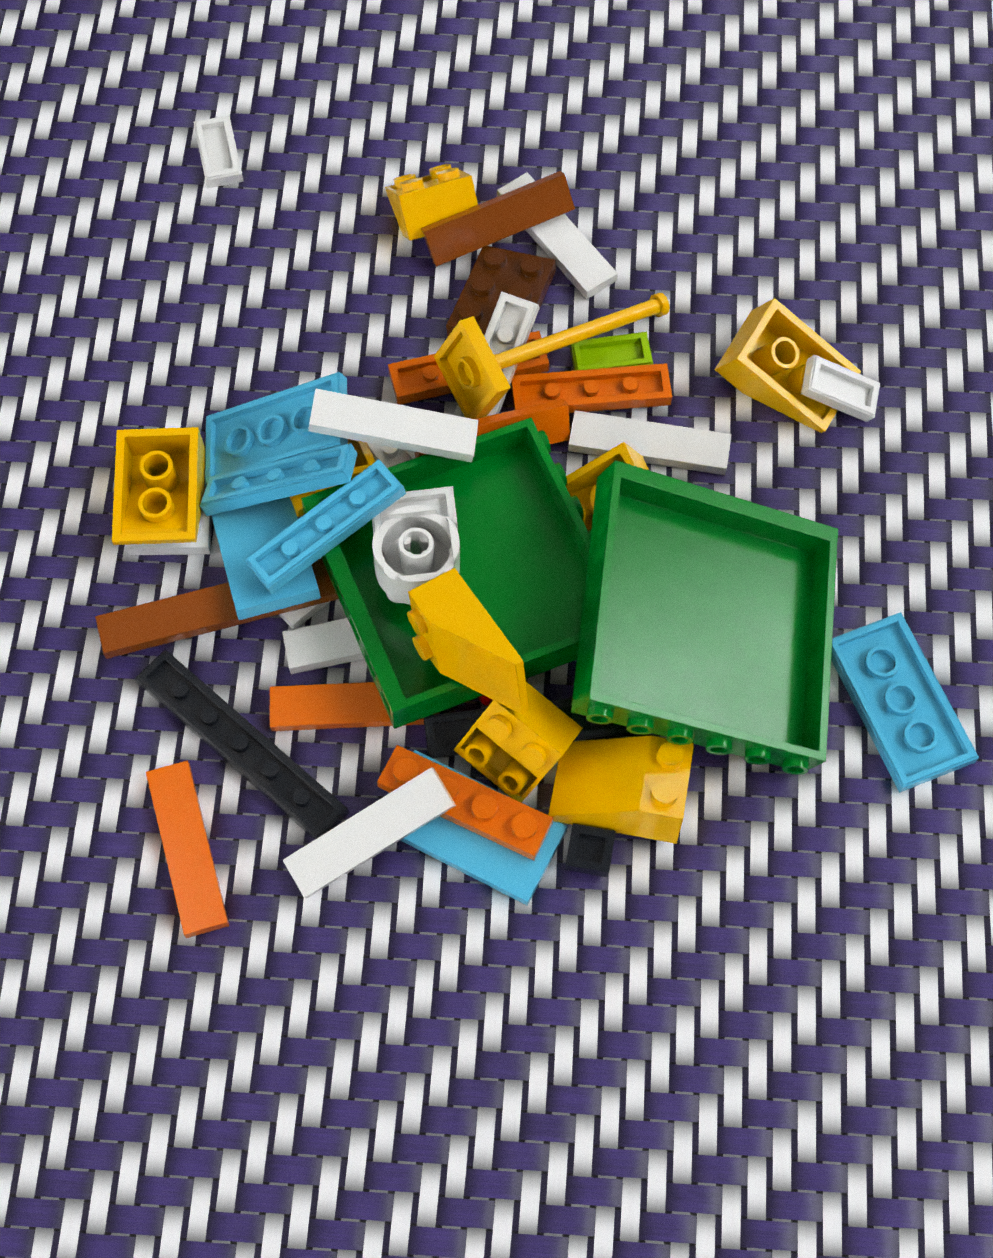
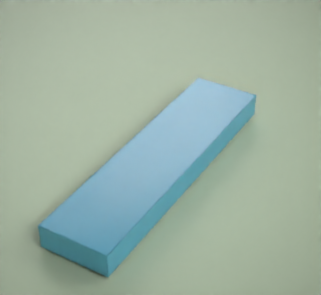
(279, 479)
(325, 526)

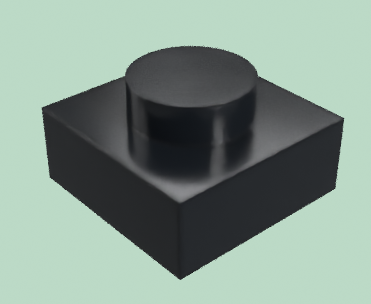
(590, 850)

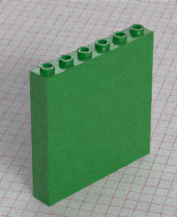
(518, 555)
(707, 620)

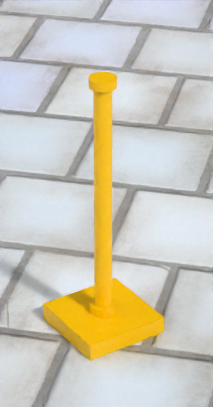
(477, 373)

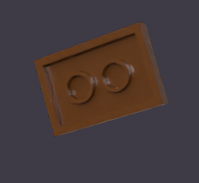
(499, 271)

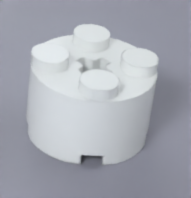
(413, 549)

